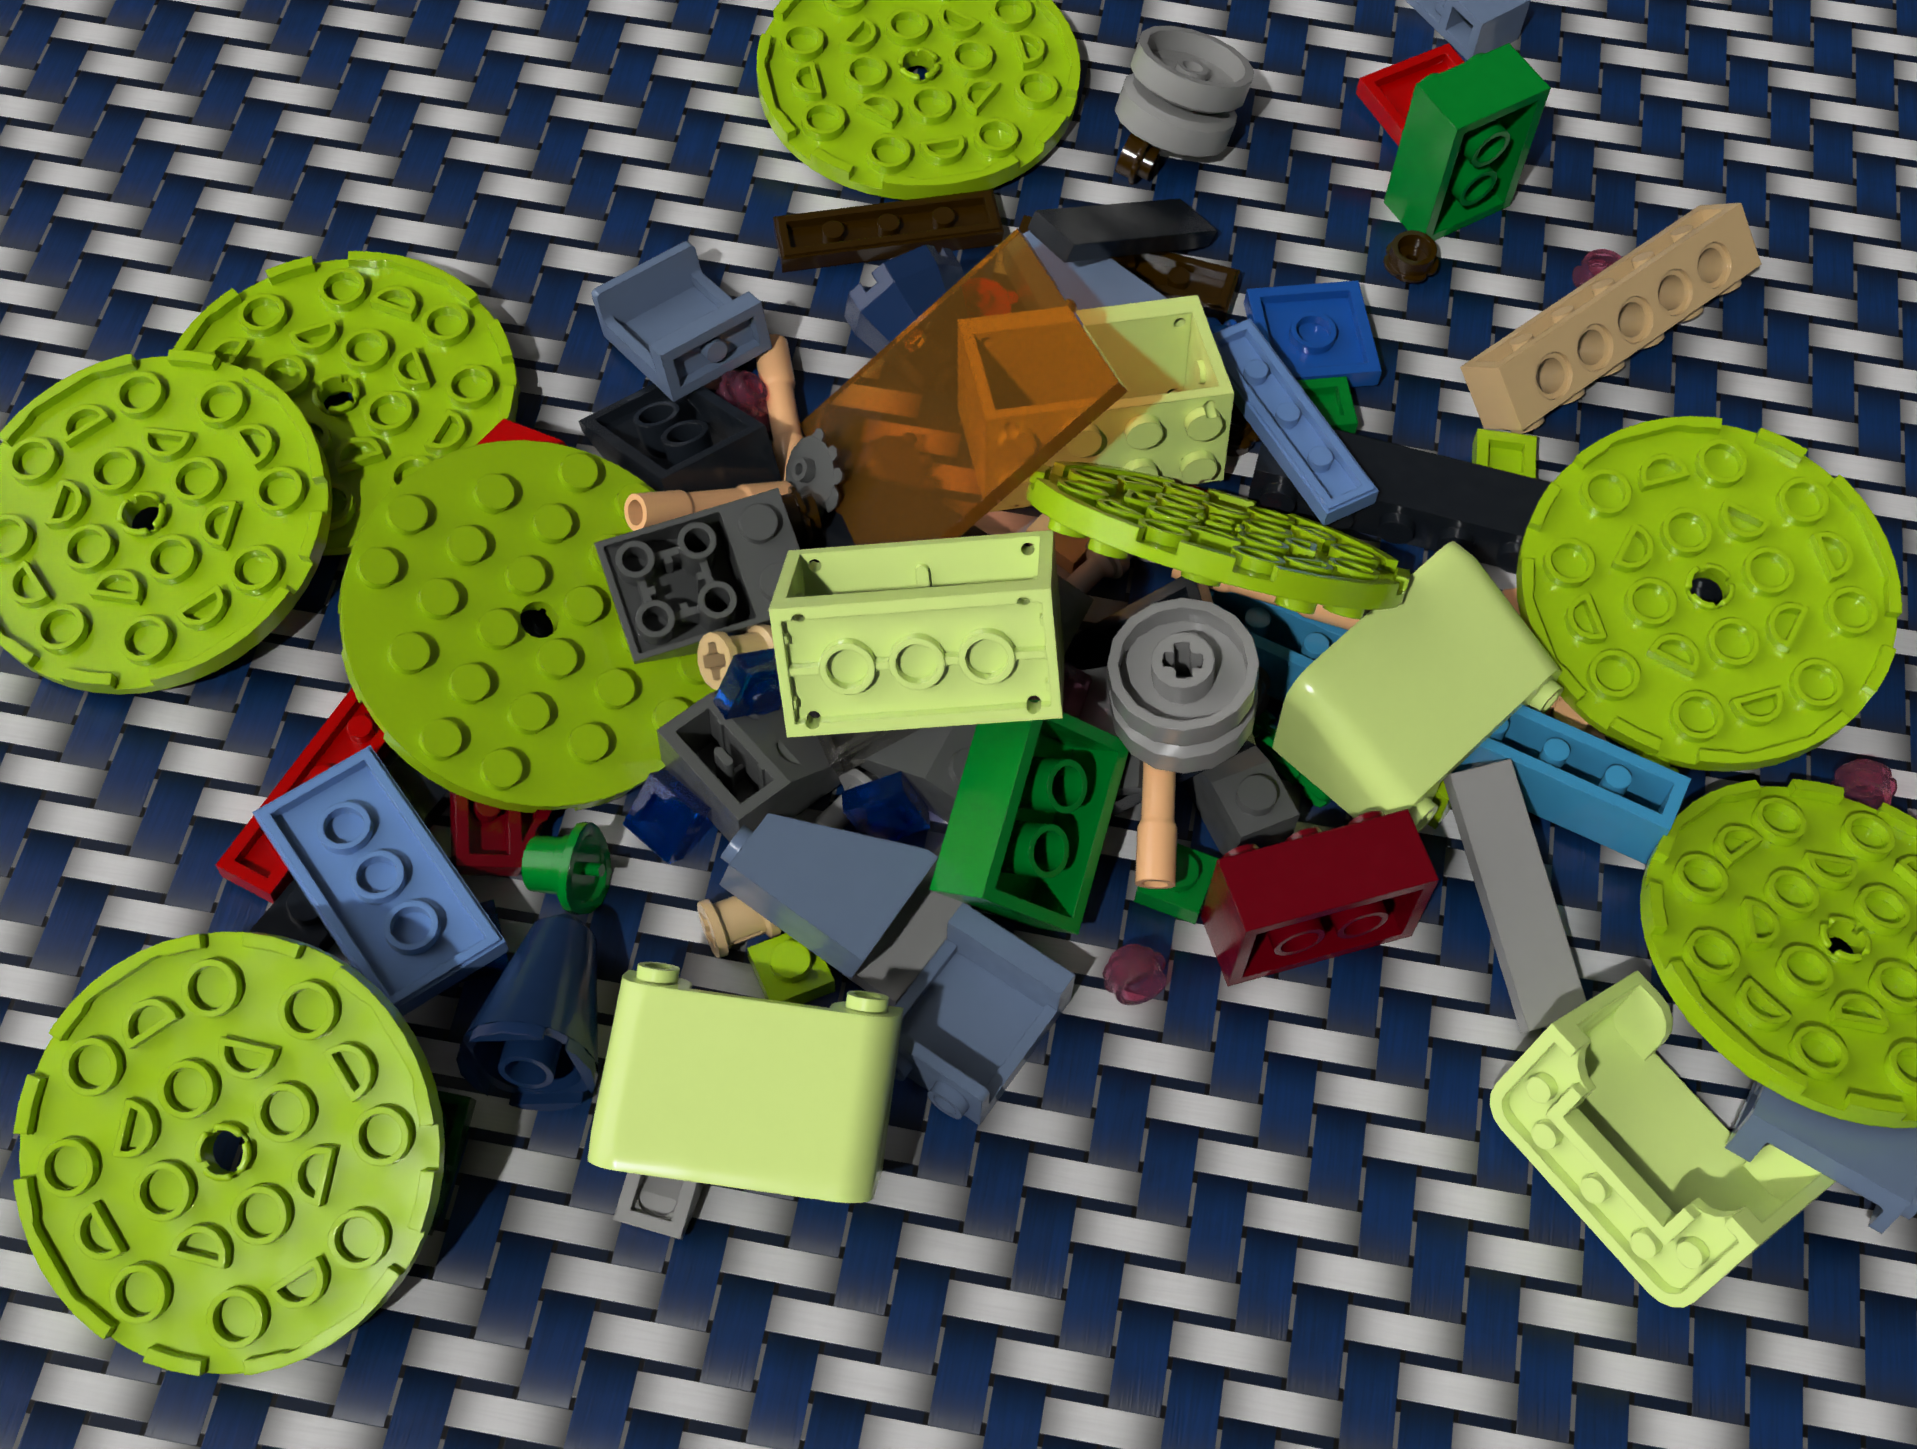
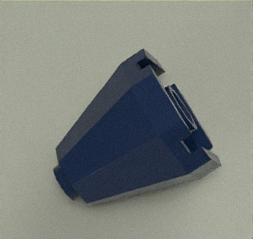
(902, 293)

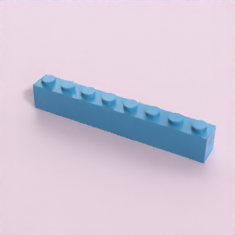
(1559, 768)

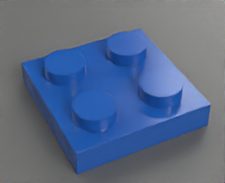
(1317, 330)

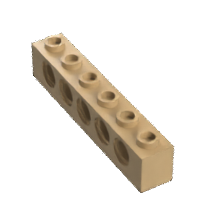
(1611, 318)

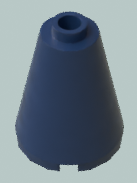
(539, 1021)

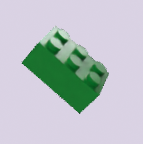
(1465, 142)
(1031, 820)

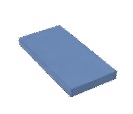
(380, 881)

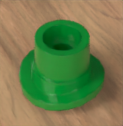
(570, 867)

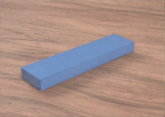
(1292, 426)

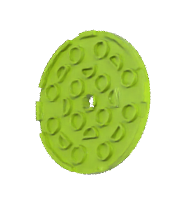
(853, 112)
(394, 333)
(233, 534)
(1217, 538)
(442, 644)
(1698, 682)
(1741, 940)
(332, 1173)

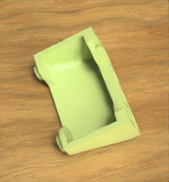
(1414, 691)
(746, 1089)
(1642, 1149)

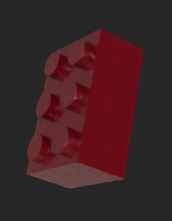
(1317, 895)

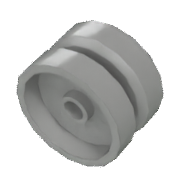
(1184, 91)
(1183, 685)

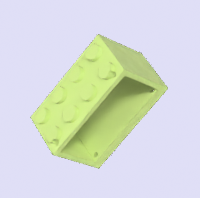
(1176, 399)
(919, 634)

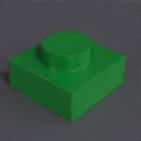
(1333, 401)
(1193, 880)

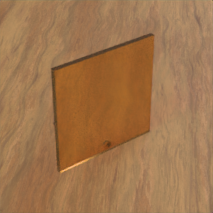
(965, 402)

